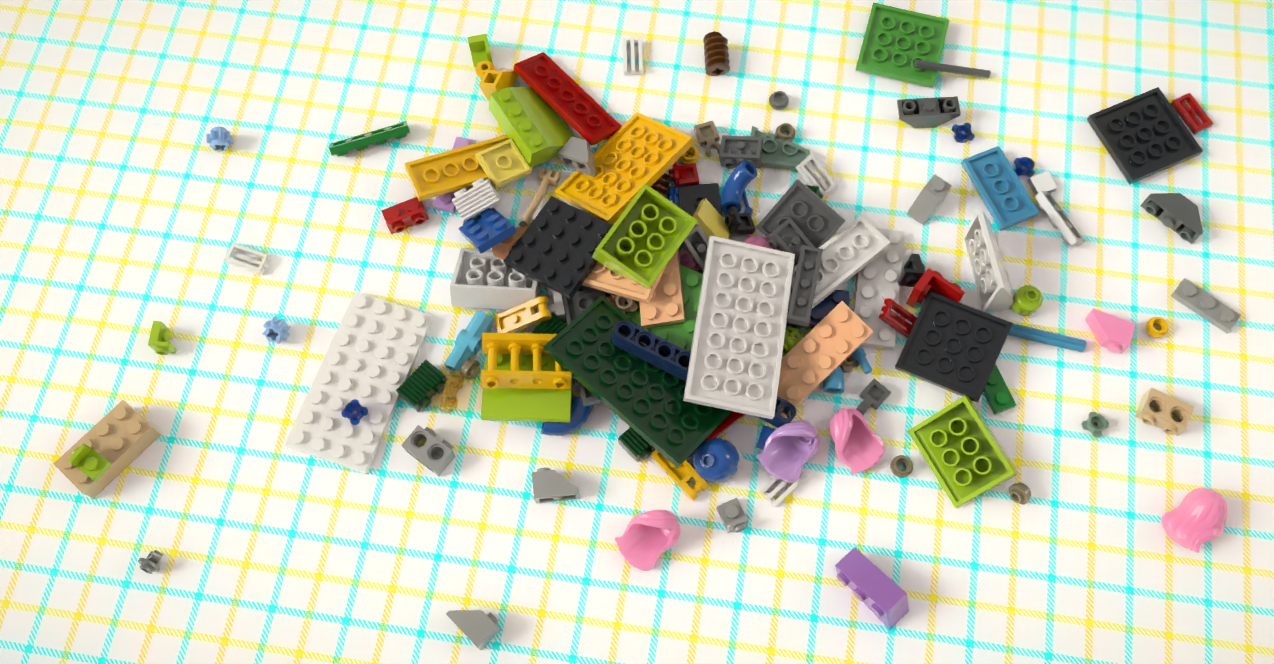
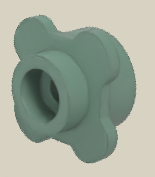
(1096, 418)

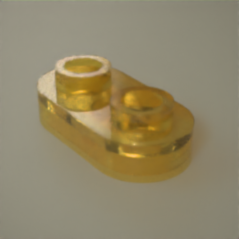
(453, 383)

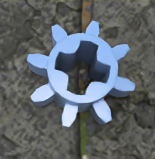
(219, 139)
(276, 330)

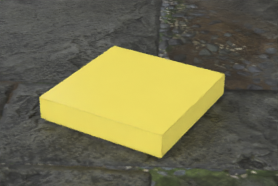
(503, 163)
(710, 220)

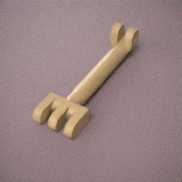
(546, 180)

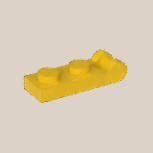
(523, 316)
(681, 475)

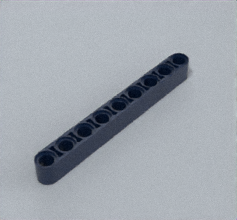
(671, 363)

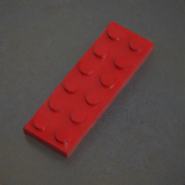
(567, 98)

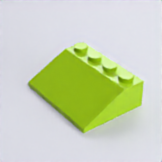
(530, 123)
(644, 237)
(526, 404)
(962, 451)

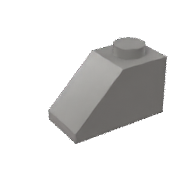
(578, 156)
(929, 199)
(696, 245)
(552, 487)
(476, 625)

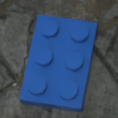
(487, 229)

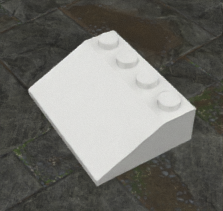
(987, 265)
(488, 283)

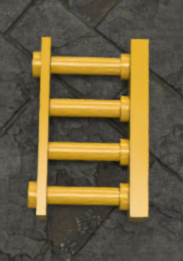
(515, 345)

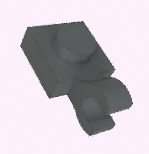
(873, 396)

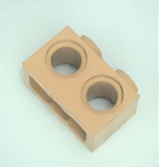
(1165, 407)

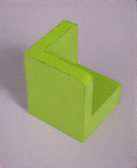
(479, 48)

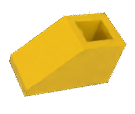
(496, 80)

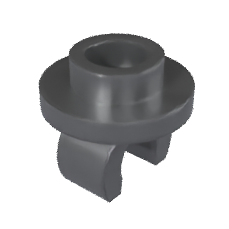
(149, 564)

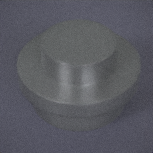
(778, 100)

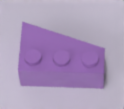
(873, 587)

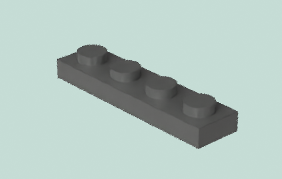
(804, 286)

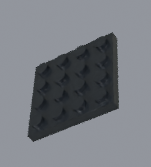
(1144, 135)
(558, 247)
(953, 346)

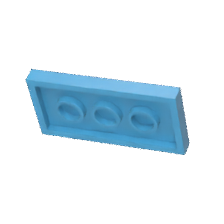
(1000, 188)

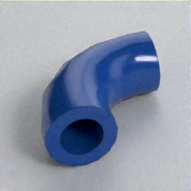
(735, 186)
(579, 416)

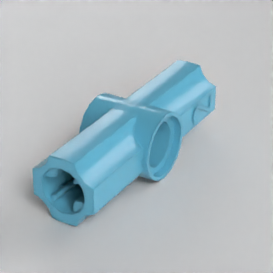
(468, 341)

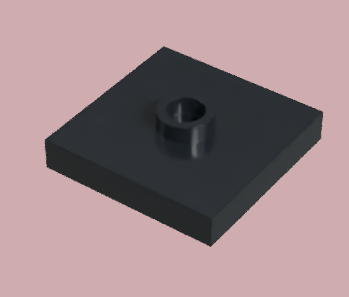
(692, 195)

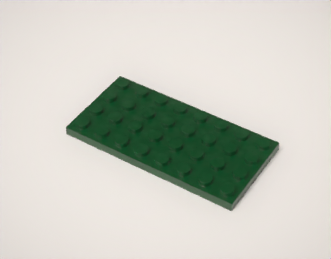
(631, 387)

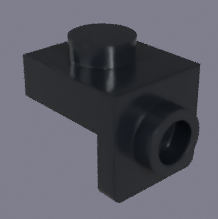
(739, 222)
(912, 271)

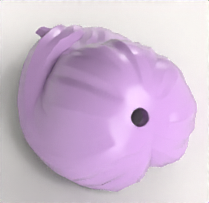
(789, 450)

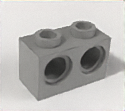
(426, 452)

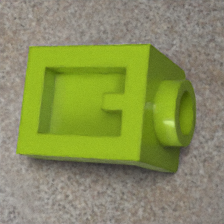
(159, 339)
(89, 462)

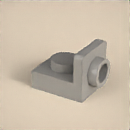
(733, 516)

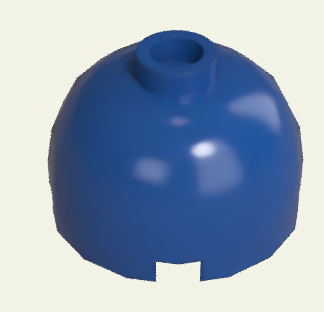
(716, 460)

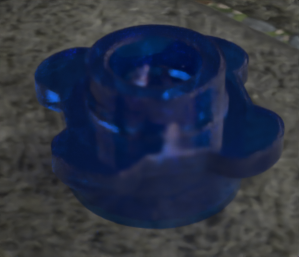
(961, 137)
(1025, 162)
(354, 406)

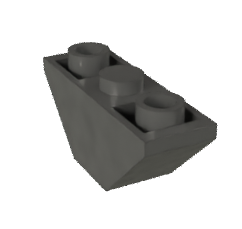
(928, 111)
(1175, 213)

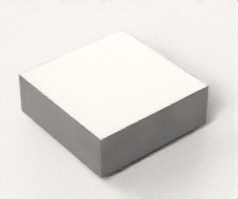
(1042, 182)

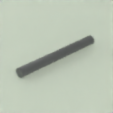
(951, 69)

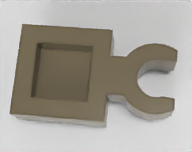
(708, 135)

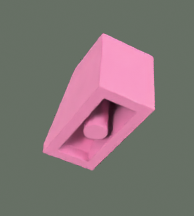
(1110, 330)

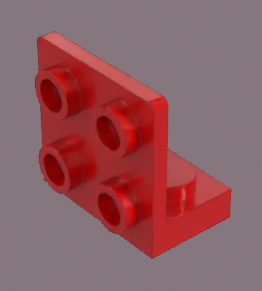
(934, 282)

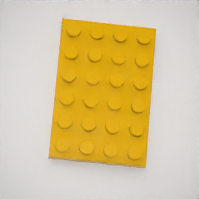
(627, 160)

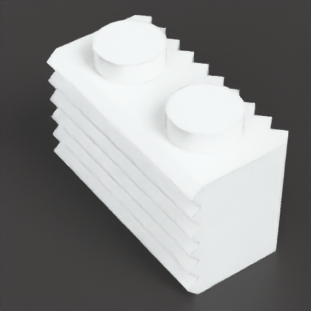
(476, 199)

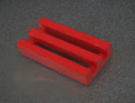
(1188, 114)
(895, 321)

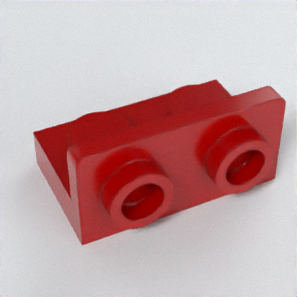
(405, 215)

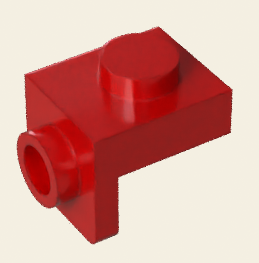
(684, 174)

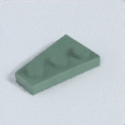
(778, 152)

